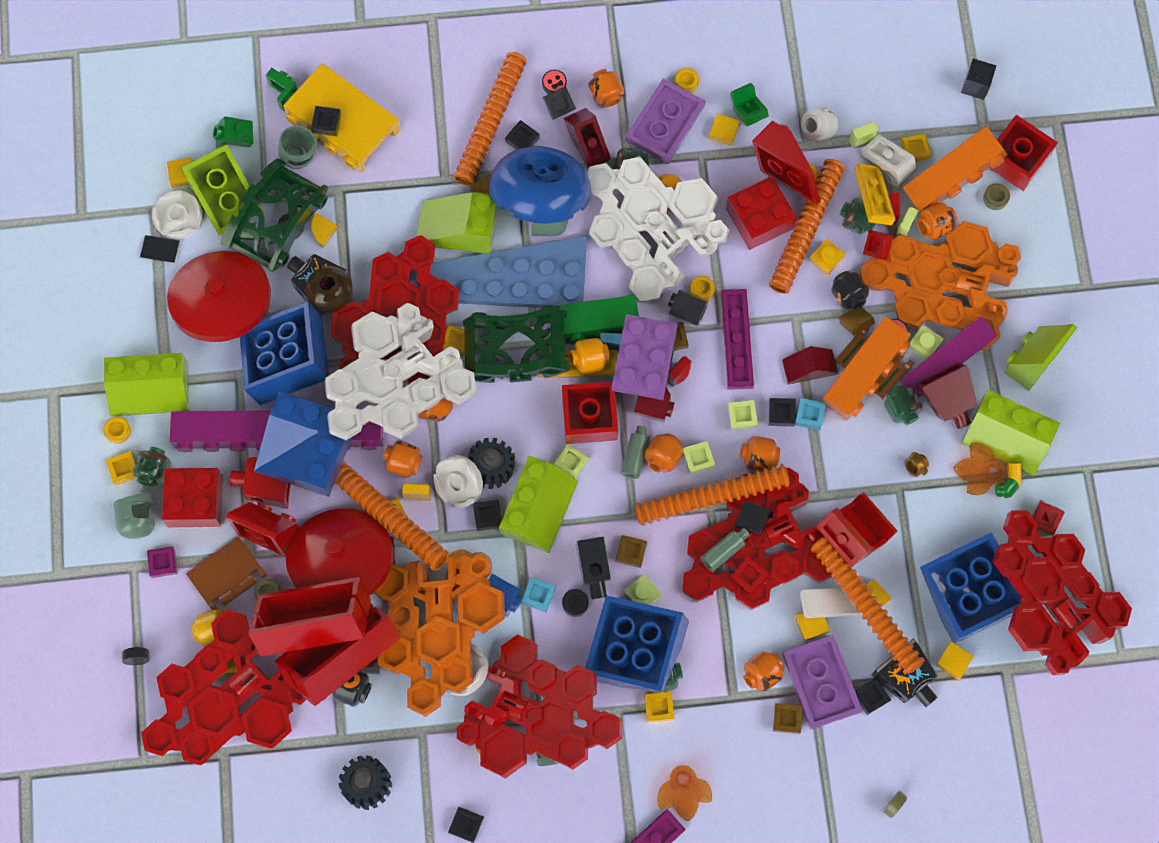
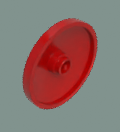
(219, 296)
(340, 547)

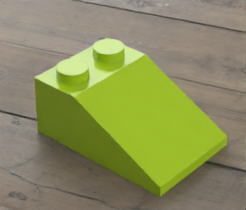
(217, 185)
(459, 222)
(1038, 353)

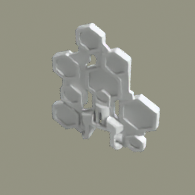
(645, 210)
(382, 380)

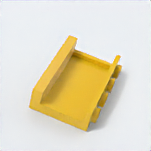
(362, 120)

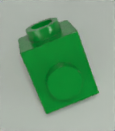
(282, 83)
(747, 105)
(233, 132)

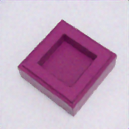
(162, 562)

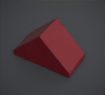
(809, 365)

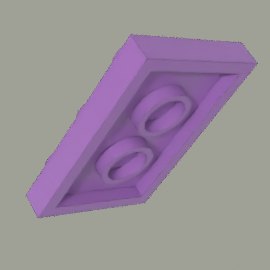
(665, 121)
(644, 357)
(822, 682)

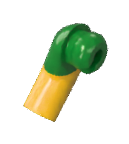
(1013, 482)

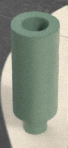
(635, 453)
(724, 549)

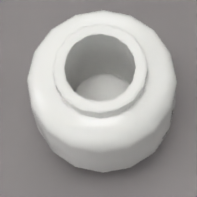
(819, 124)

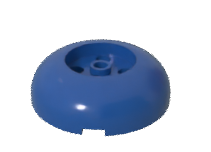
(540, 185)

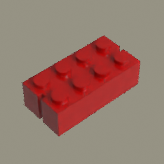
(310, 616)
(325, 668)

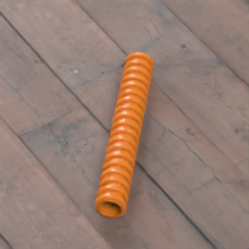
(490, 118)
(806, 227)
(711, 494)
(391, 517)
(868, 606)

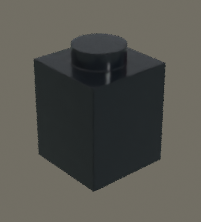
(978, 79)
(688, 306)

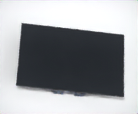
(159, 249)

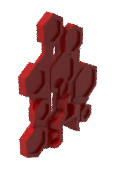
(392, 290)
(782, 566)
(1042, 583)
(215, 709)
(547, 722)

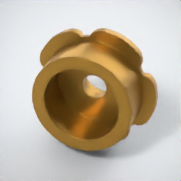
(917, 464)

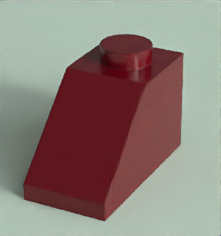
(587, 137)
(655, 408)

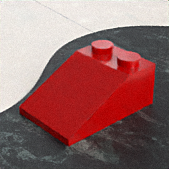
(784, 160)
(263, 527)

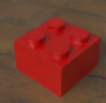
(1026, 152)
(760, 212)
(589, 412)
(192, 497)

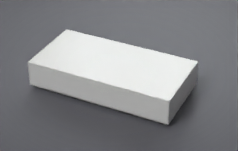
(826, 603)

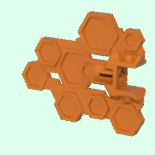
(933, 273)
(440, 640)

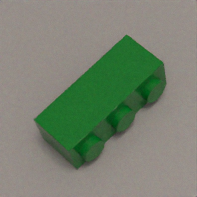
(595, 317)

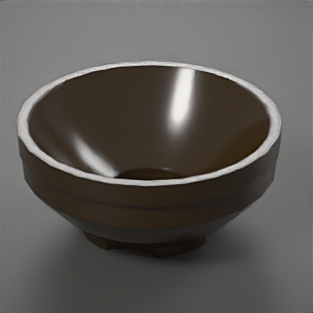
(332, 299)

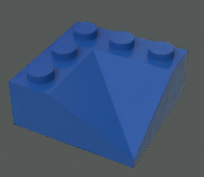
(284, 353)
(300, 446)
(970, 589)
(636, 644)

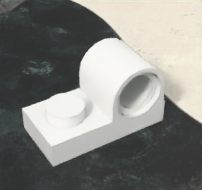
(894, 161)

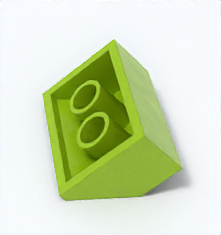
(146, 384)
(1011, 431)
(538, 504)

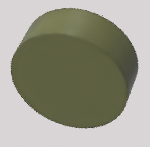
(996, 196)
(266, 586)
(895, 804)

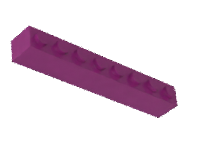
(241, 430)

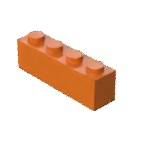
(956, 170)
(866, 368)

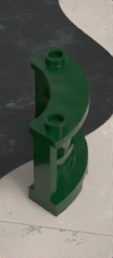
(275, 178)
(548, 362)

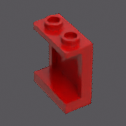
(857, 529)

